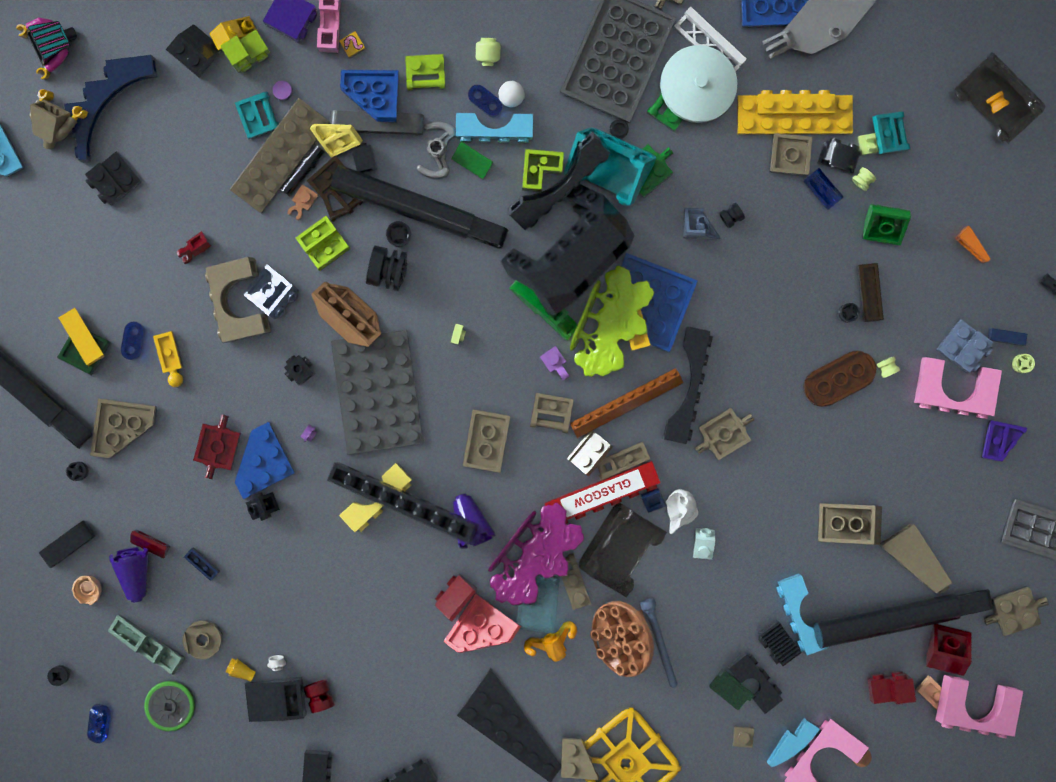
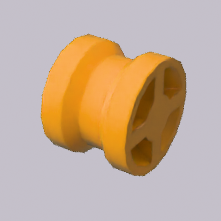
(997, 102)

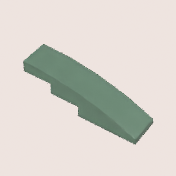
(145, 644)

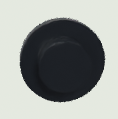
(619, 128)

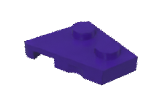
(1001, 439)

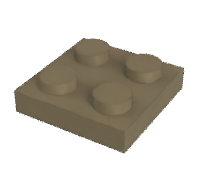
(791, 154)

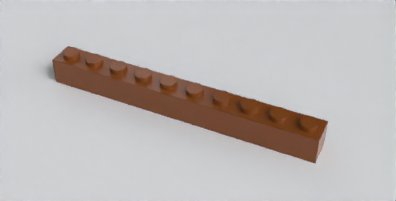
(626, 403)

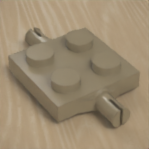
(724, 434)
(1016, 611)

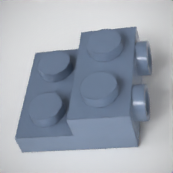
(271, 292)
(965, 347)

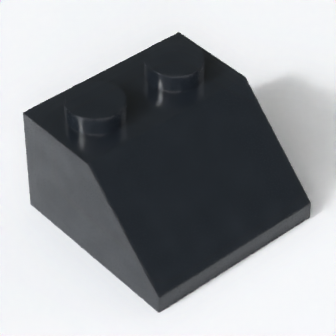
(194, 50)

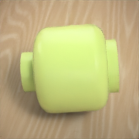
(488, 51)

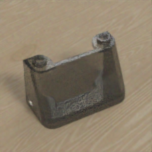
(995, 76)
(619, 548)

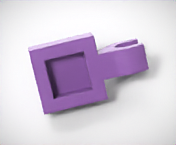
(553, 361)

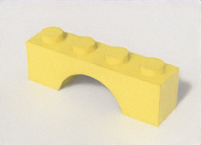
(358, 514)

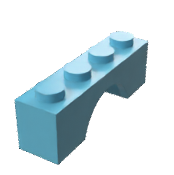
(519, 129)
(793, 591)

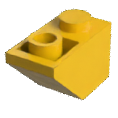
(229, 29)

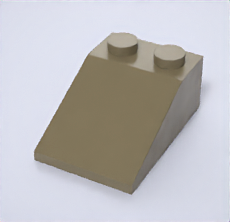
(850, 524)

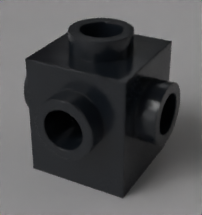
(304, 374)
(262, 506)

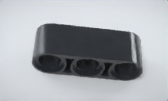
(67, 544)

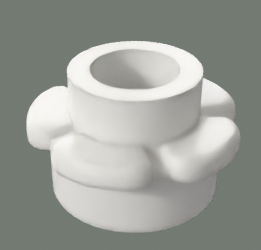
(276, 662)

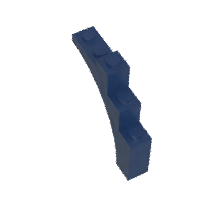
(99, 93)

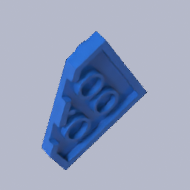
(373, 91)
(262, 462)

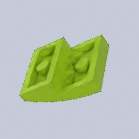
(322, 243)

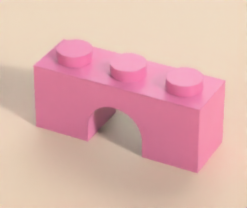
(329, 26)

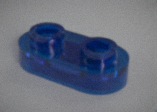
(485, 100)
(130, 340)
(98, 722)

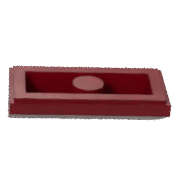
(152, 544)

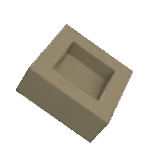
(743, 736)

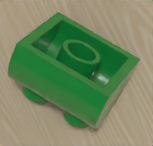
(886, 224)

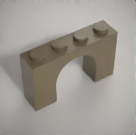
(221, 279)

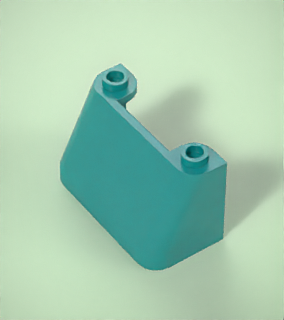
(622, 171)

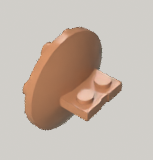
(622, 638)

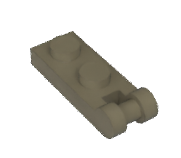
(623, 460)
(575, 586)

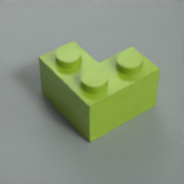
(245, 51)
(536, 164)

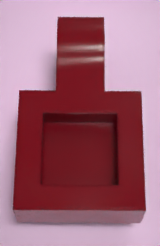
(195, 246)

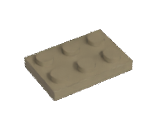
(486, 441)

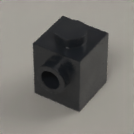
(364, 158)

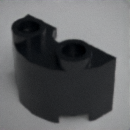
(839, 155)

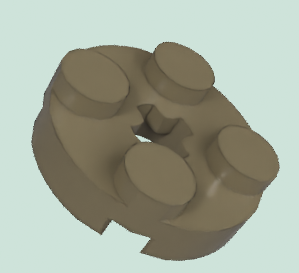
(195, 648)

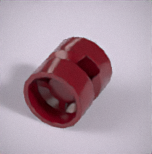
(318, 696)

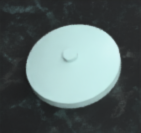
(698, 83)

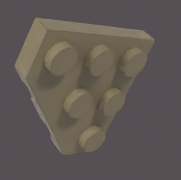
(118, 425)

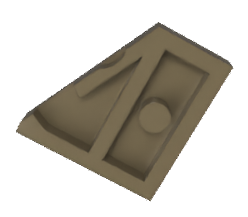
(576, 761)

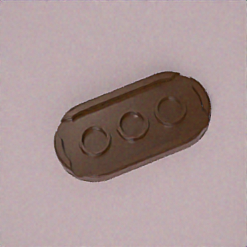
(840, 378)

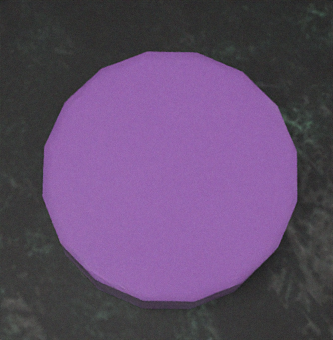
(282, 90)

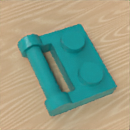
(251, 117)
(886, 132)

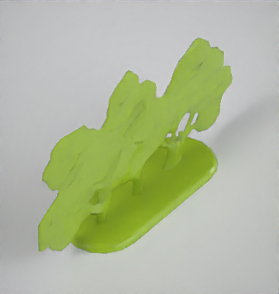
(615, 321)

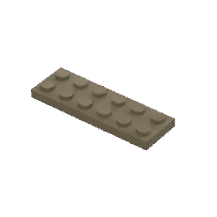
(278, 156)

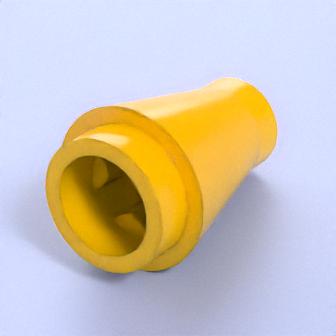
(239, 670)

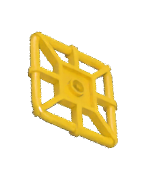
(628, 749)

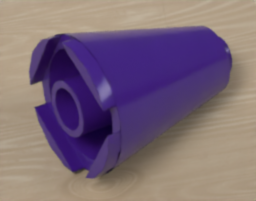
(467, 508)
(131, 570)

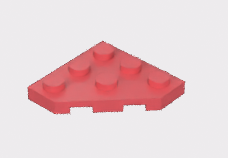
(481, 627)

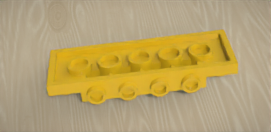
(794, 113)

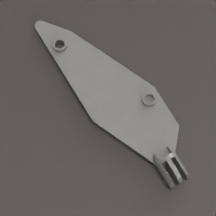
(819, 25)

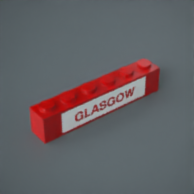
(608, 491)

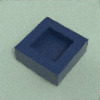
(653, 500)

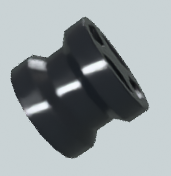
(73, 470)
(62, 675)

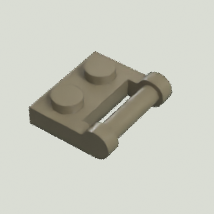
(553, 406)

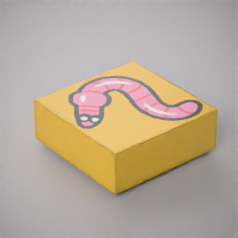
(352, 44)

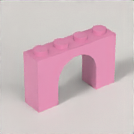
(981, 402)
(1000, 720)
(831, 736)

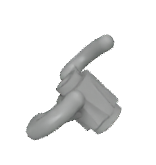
(450, 133)

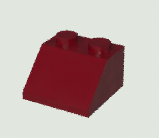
(455, 597)
(949, 650)

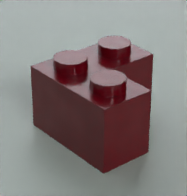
(891, 688)

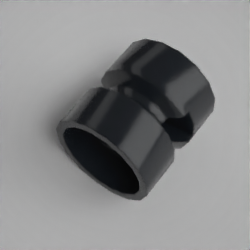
(398, 234)

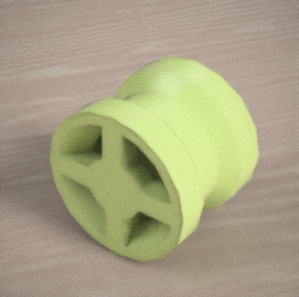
(864, 179)
(1027, 363)
(888, 367)

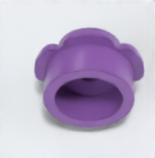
(308, 433)

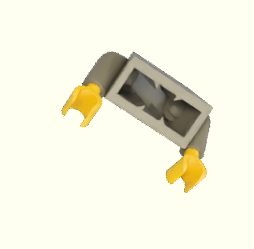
(51, 121)

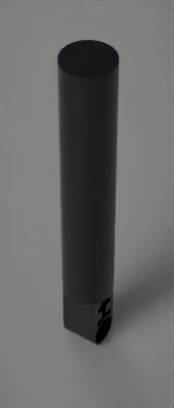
(417, 207)
(41, 402)
(900, 618)

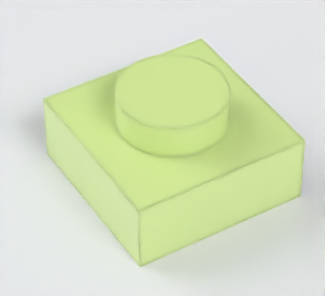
(458, 334)

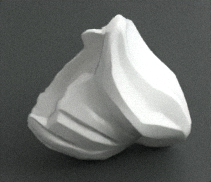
(681, 509)

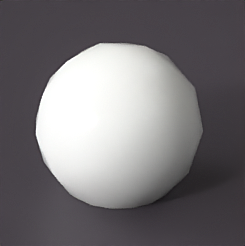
(511, 93)

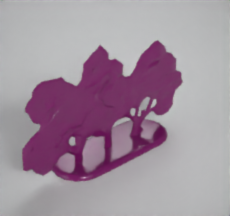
(540, 555)

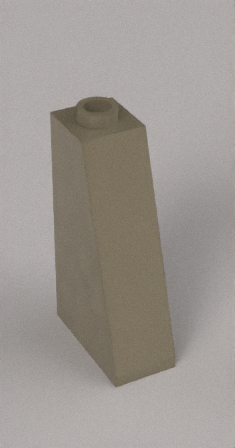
(916, 556)

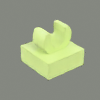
(868, 144)

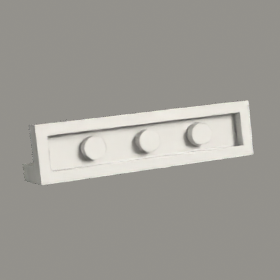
(711, 34)

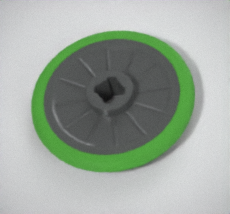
(173, 718)

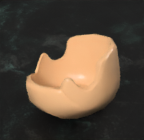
(87, 589)

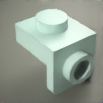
(704, 543)

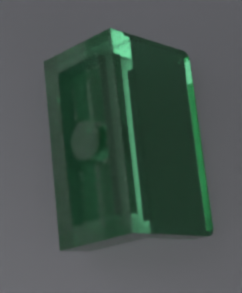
(731, 689)

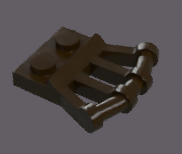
(321, 184)

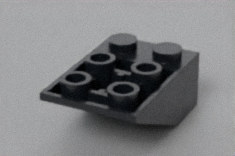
(275, 700)

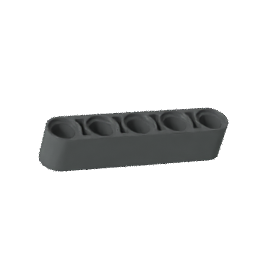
(363, 123)

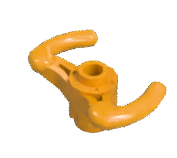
(552, 642)

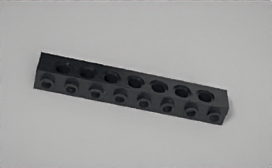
(403, 502)

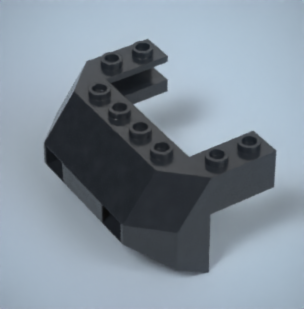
(577, 256)

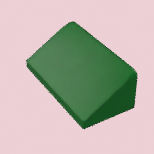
(472, 160)

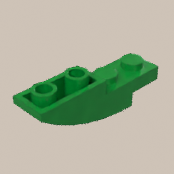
(560, 322)

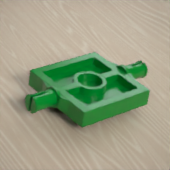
(659, 171)

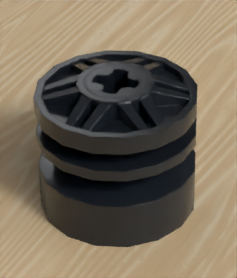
(386, 268)

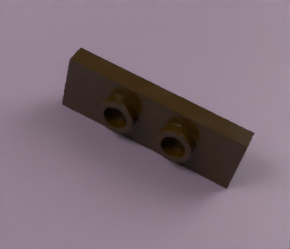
(870, 292)

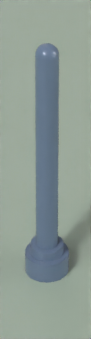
(649, 607)

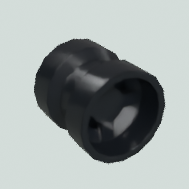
(732, 215)
(851, 310)

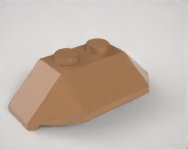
(347, 314)

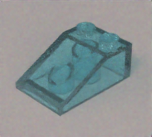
(541, 614)

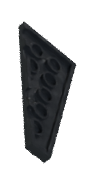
(503, 722)

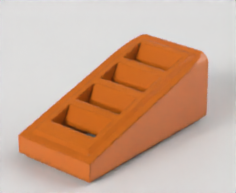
(970, 241)

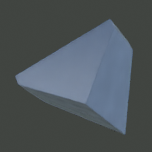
(697, 225)

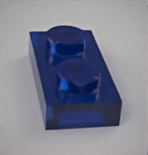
(823, 188)

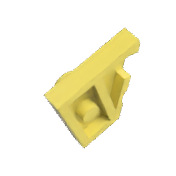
(336, 137)

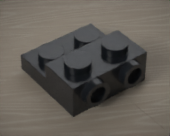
(112, 179)

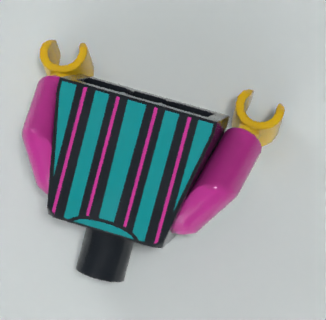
(48, 41)

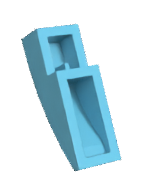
(793, 742)

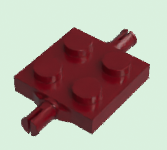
(217, 446)

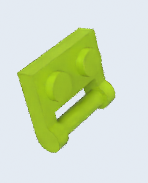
(425, 65)

